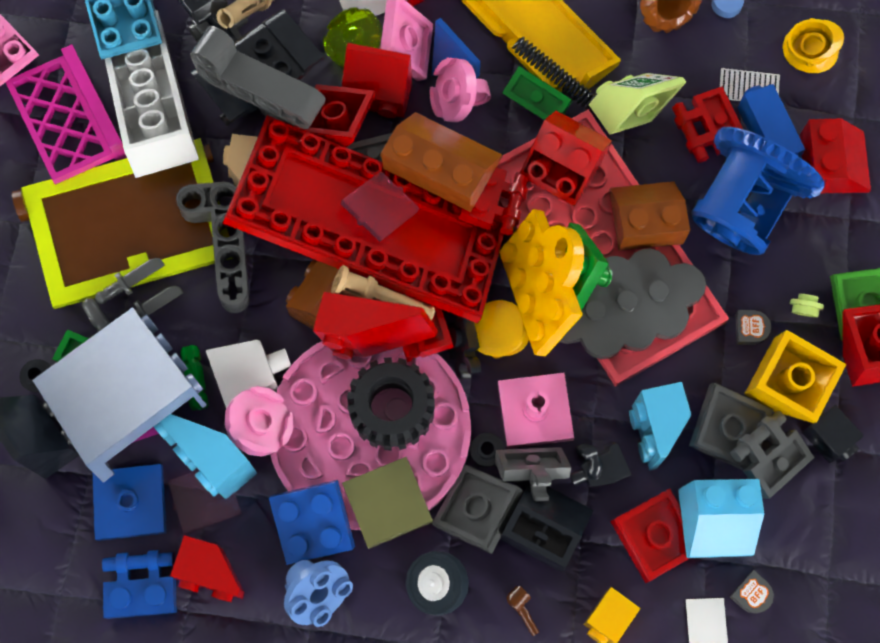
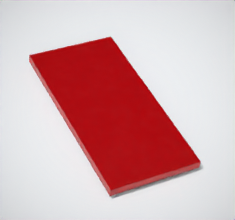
(294, 200)

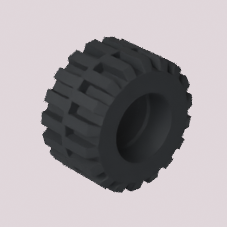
(383, 377)

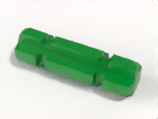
(191, 357)

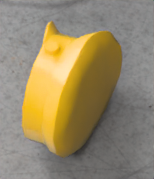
(813, 45)
(501, 330)

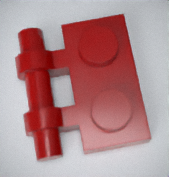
(714, 112)
(487, 206)

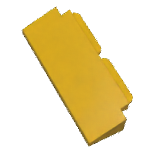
(552, 29)

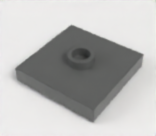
(724, 421)
(478, 508)

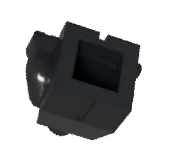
(601, 467)

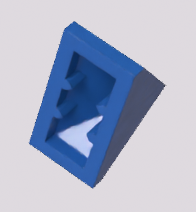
(450, 45)

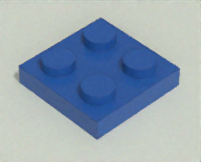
(312, 522)

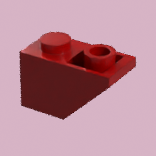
(208, 567)

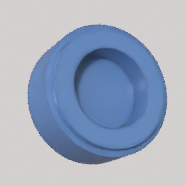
(727, 8)

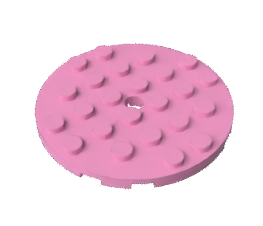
(330, 448)

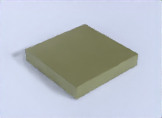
(387, 502)

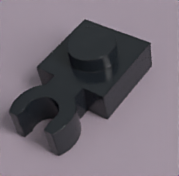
(465, 343)

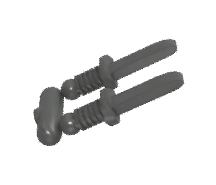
(124, 283)

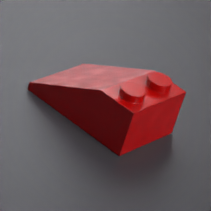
(369, 326)

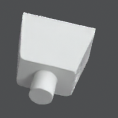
(244, 367)

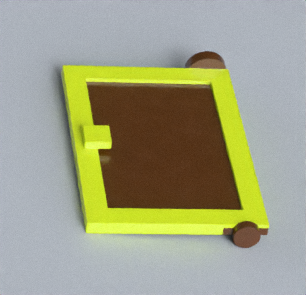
(113, 224)

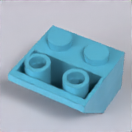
(660, 418)

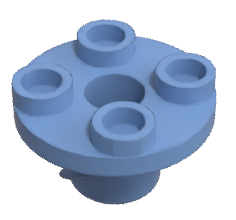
(315, 591)

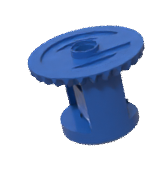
(755, 167)

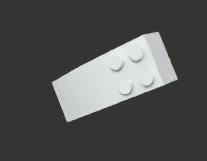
(150, 109)

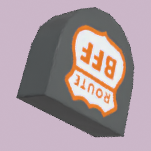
(751, 327)
(753, 594)

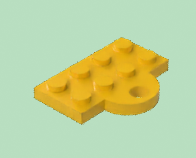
(544, 278)

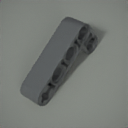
(254, 81)
(224, 247)

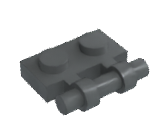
(780, 461)

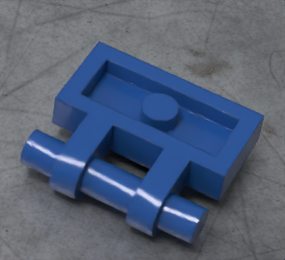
(139, 596)

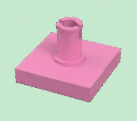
(408, 33)
(535, 410)

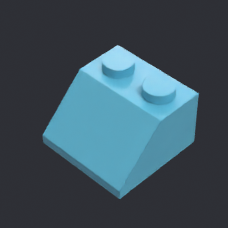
(721, 517)

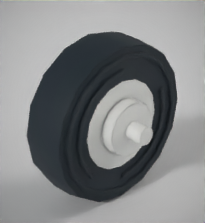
(437, 583)

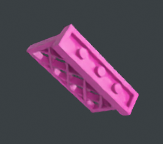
(93, 111)

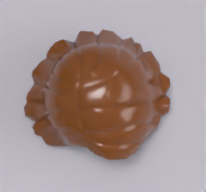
(668, 13)

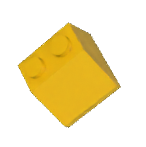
(795, 378)

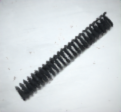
(529, 50)

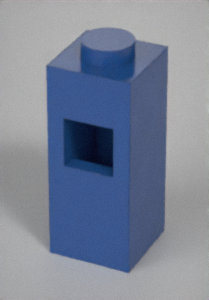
(767, 117)

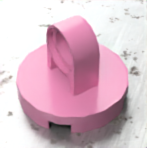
(457, 90)
(258, 421)

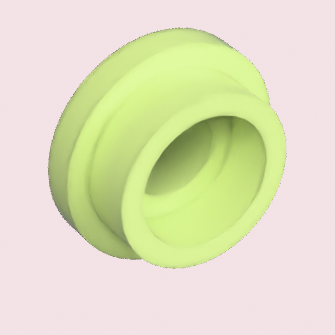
(806, 305)

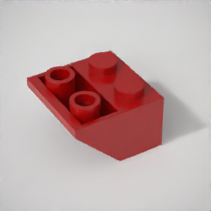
(565, 157)

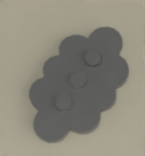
(640, 303)

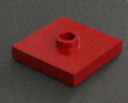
(653, 535)

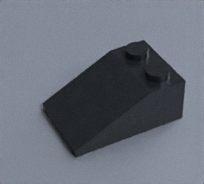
(34, 435)

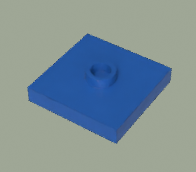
(130, 503)

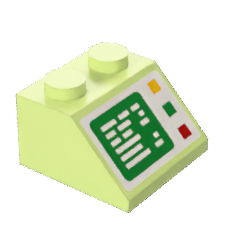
(634, 100)

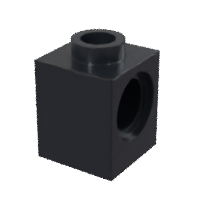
(834, 435)

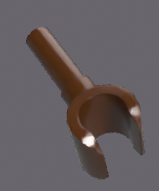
(517, 599)

